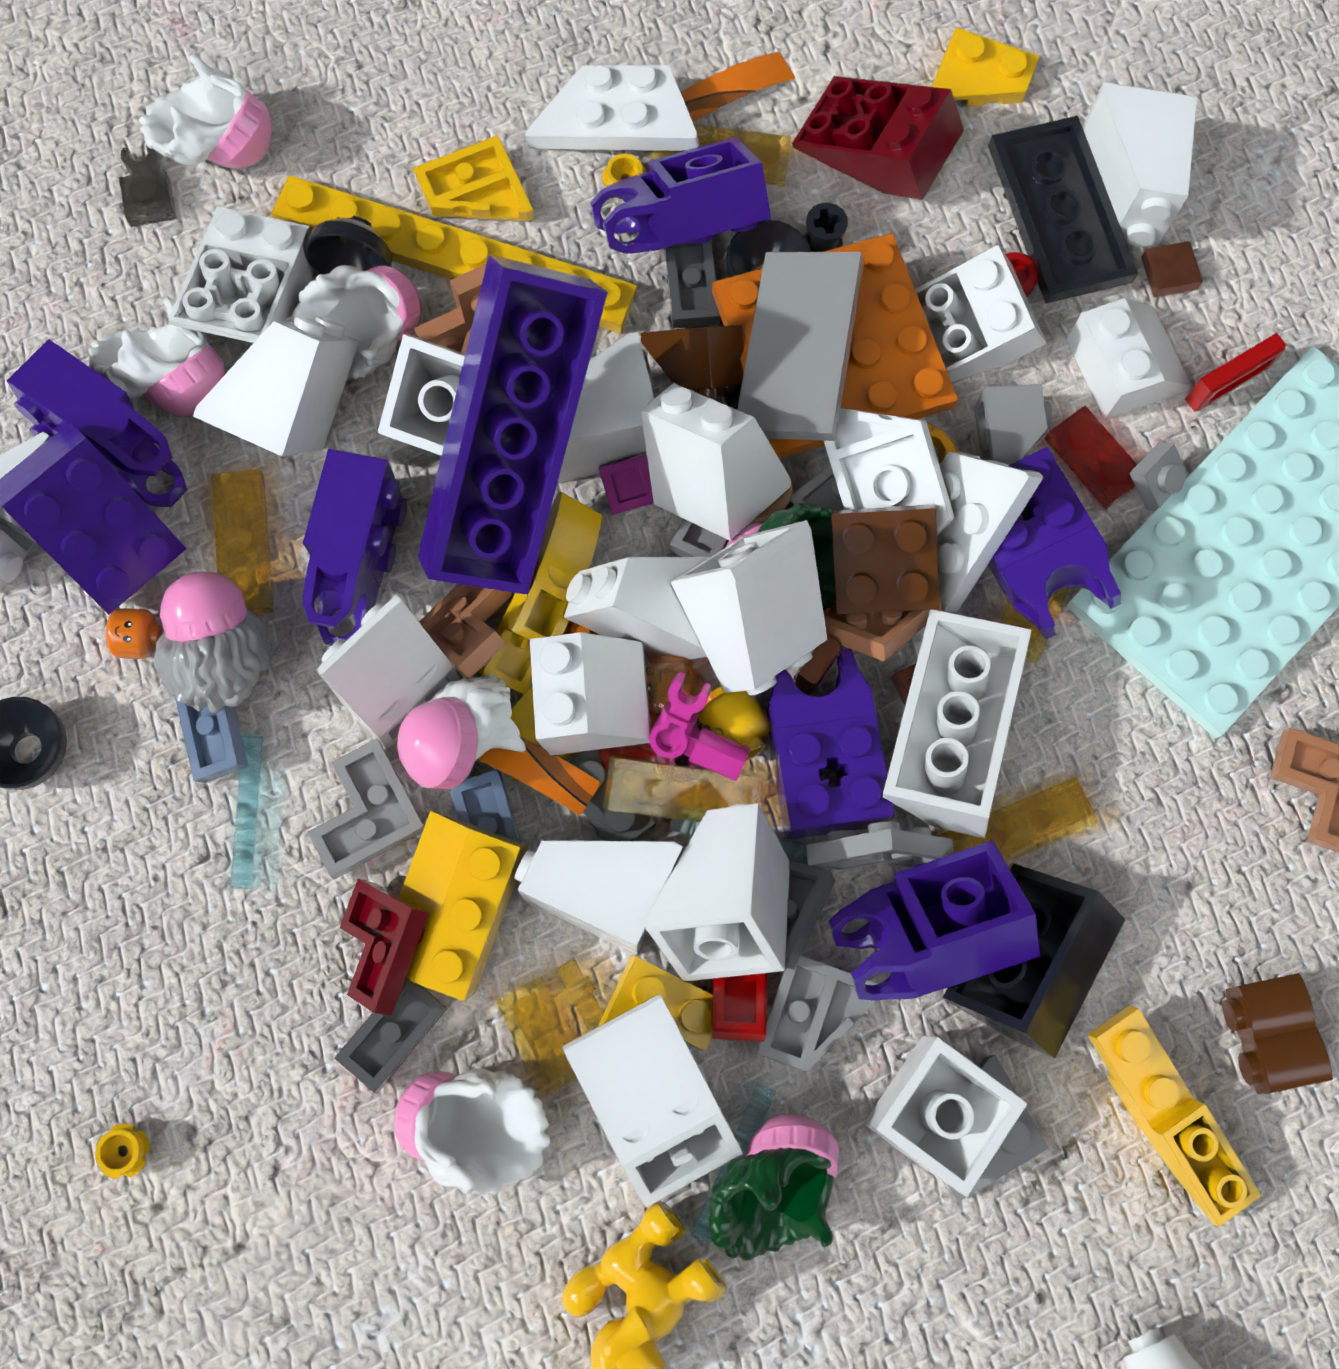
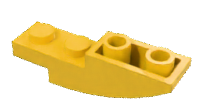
(564, 551)
(1171, 1117)

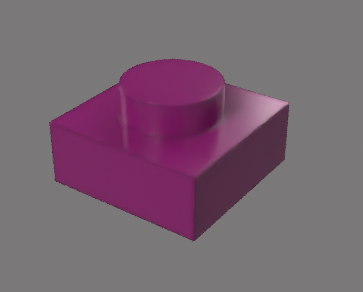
(627, 483)

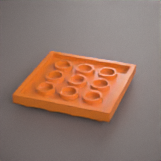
(892, 350)

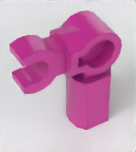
(675, 734)

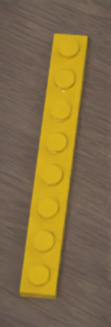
(435, 245)

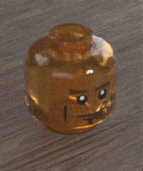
(660, 677)

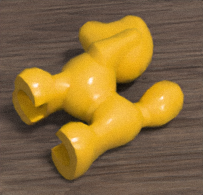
(653, 1293)

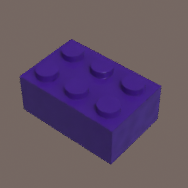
(88, 518)

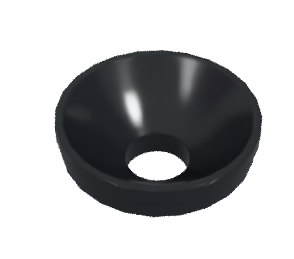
(346, 243)
(749, 247)
(25, 718)

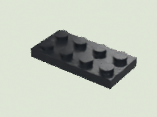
(1062, 209)

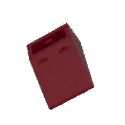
(883, 133)

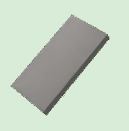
(801, 343)

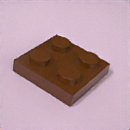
(885, 559)

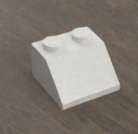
(1126, 357)
(589, 692)
(945, 1114)

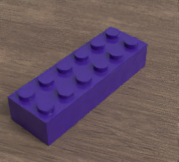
(510, 425)

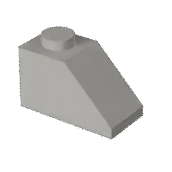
(1011, 421)

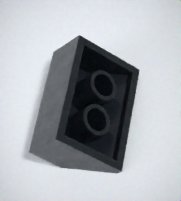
(1043, 995)

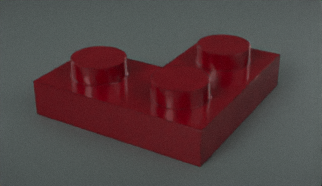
(391, 935)

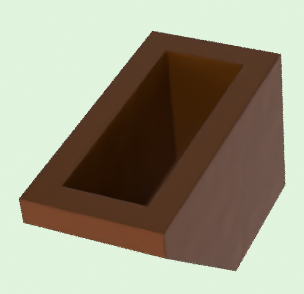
(699, 357)

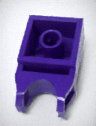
(686, 198)
(62, 390)
(350, 539)
(1051, 548)
(830, 734)
(940, 925)

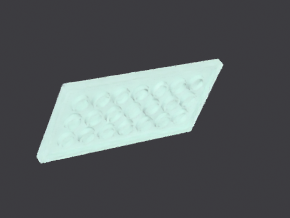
(1237, 559)

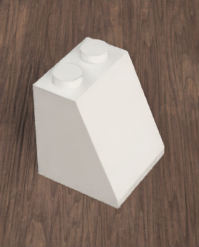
(1143, 156)
(284, 386)
(421, 394)
(609, 410)
(709, 461)
(636, 603)
(756, 606)
(599, 884)
(725, 899)

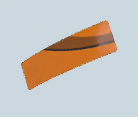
(735, 83)
(545, 774)

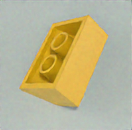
(465, 886)

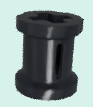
(825, 227)

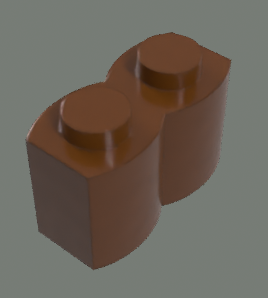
(1277, 1034)

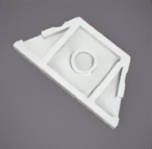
(616, 111)
(887, 464)
(985, 504)

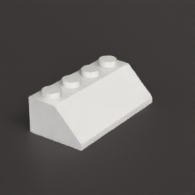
(957, 721)

